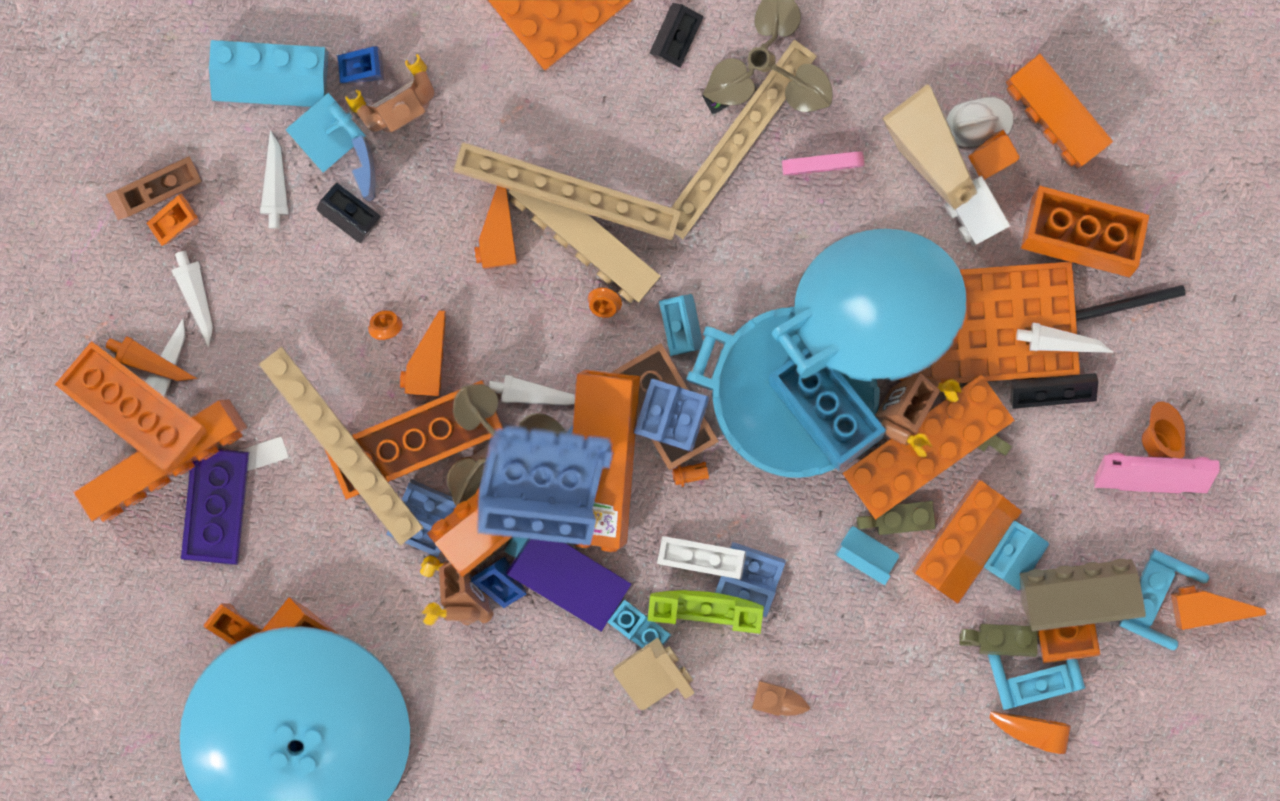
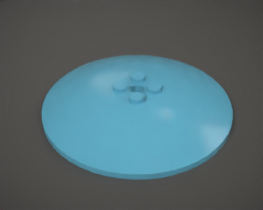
(288, 689)

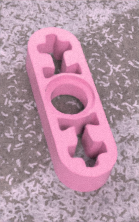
(823, 163)

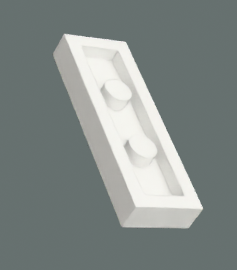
(701, 557)

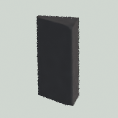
(676, 34)
(348, 212)

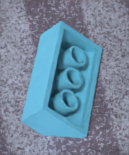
(267, 73)

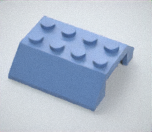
(541, 485)

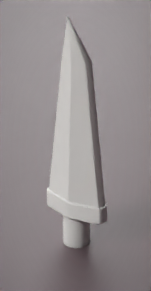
(274, 191)
(191, 284)
(1052, 339)
(170, 353)
(521, 391)

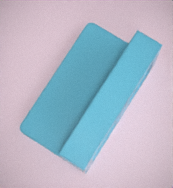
(1016, 554)
(867, 555)

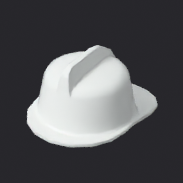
(978, 120)

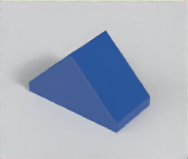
(361, 66)
(498, 584)

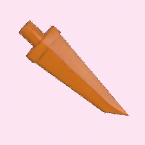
(140, 357)

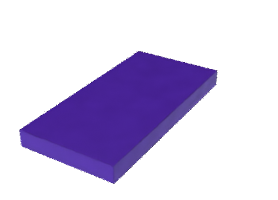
(215, 508)
(569, 580)

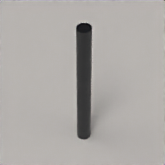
(1129, 303)

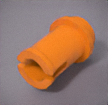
(690, 473)

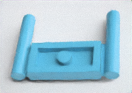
(1154, 585)
(1036, 685)

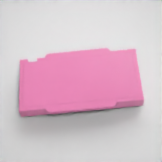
(1156, 474)

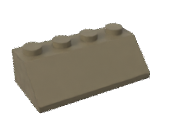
(1081, 594)

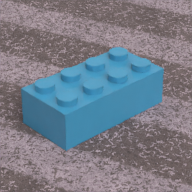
(828, 411)

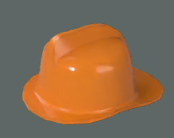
(1165, 433)

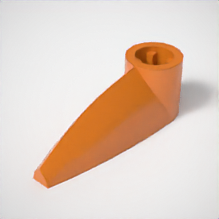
(1037, 732)

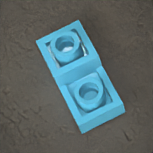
(635, 625)

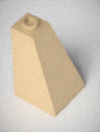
(929, 145)

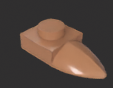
(778, 700)

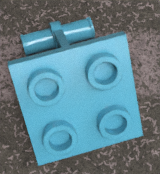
(325, 132)

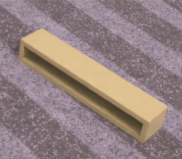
(592, 245)

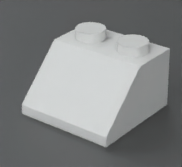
(979, 216)

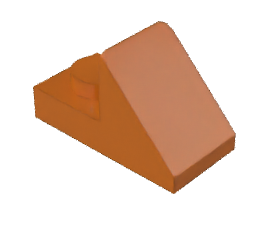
(994, 155)
(172, 220)
(230, 625)

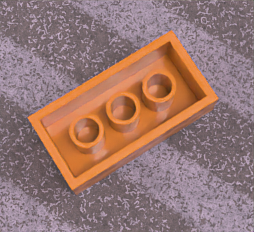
(1085, 231)

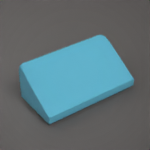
(681, 324)

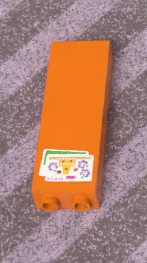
(608, 409)

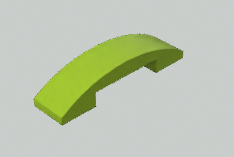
(706, 607)

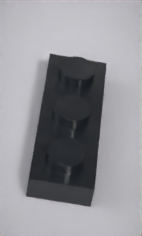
(1054, 391)

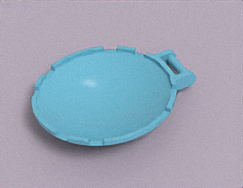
(876, 306)
(749, 408)

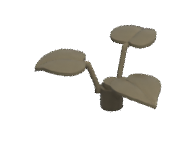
(732, 83)
(470, 408)

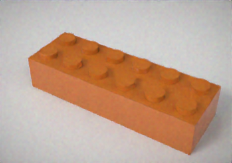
(416, 440)
(136, 475)

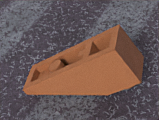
(153, 188)

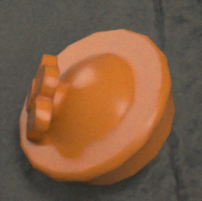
(604, 302)
(384, 325)

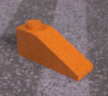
(496, 238)
(425, 366)
(1201, 608)

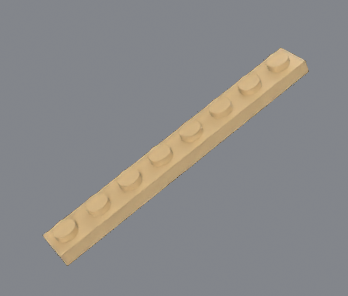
(738, 139)
(566, 191)
(341, 445)

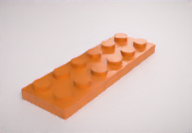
(131, 408)
(953, 430)

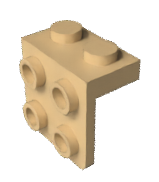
(653, 674)

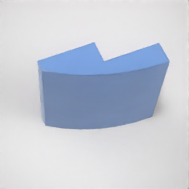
(365, 175)
(671, 415)
(428, 507)
(758, 580)

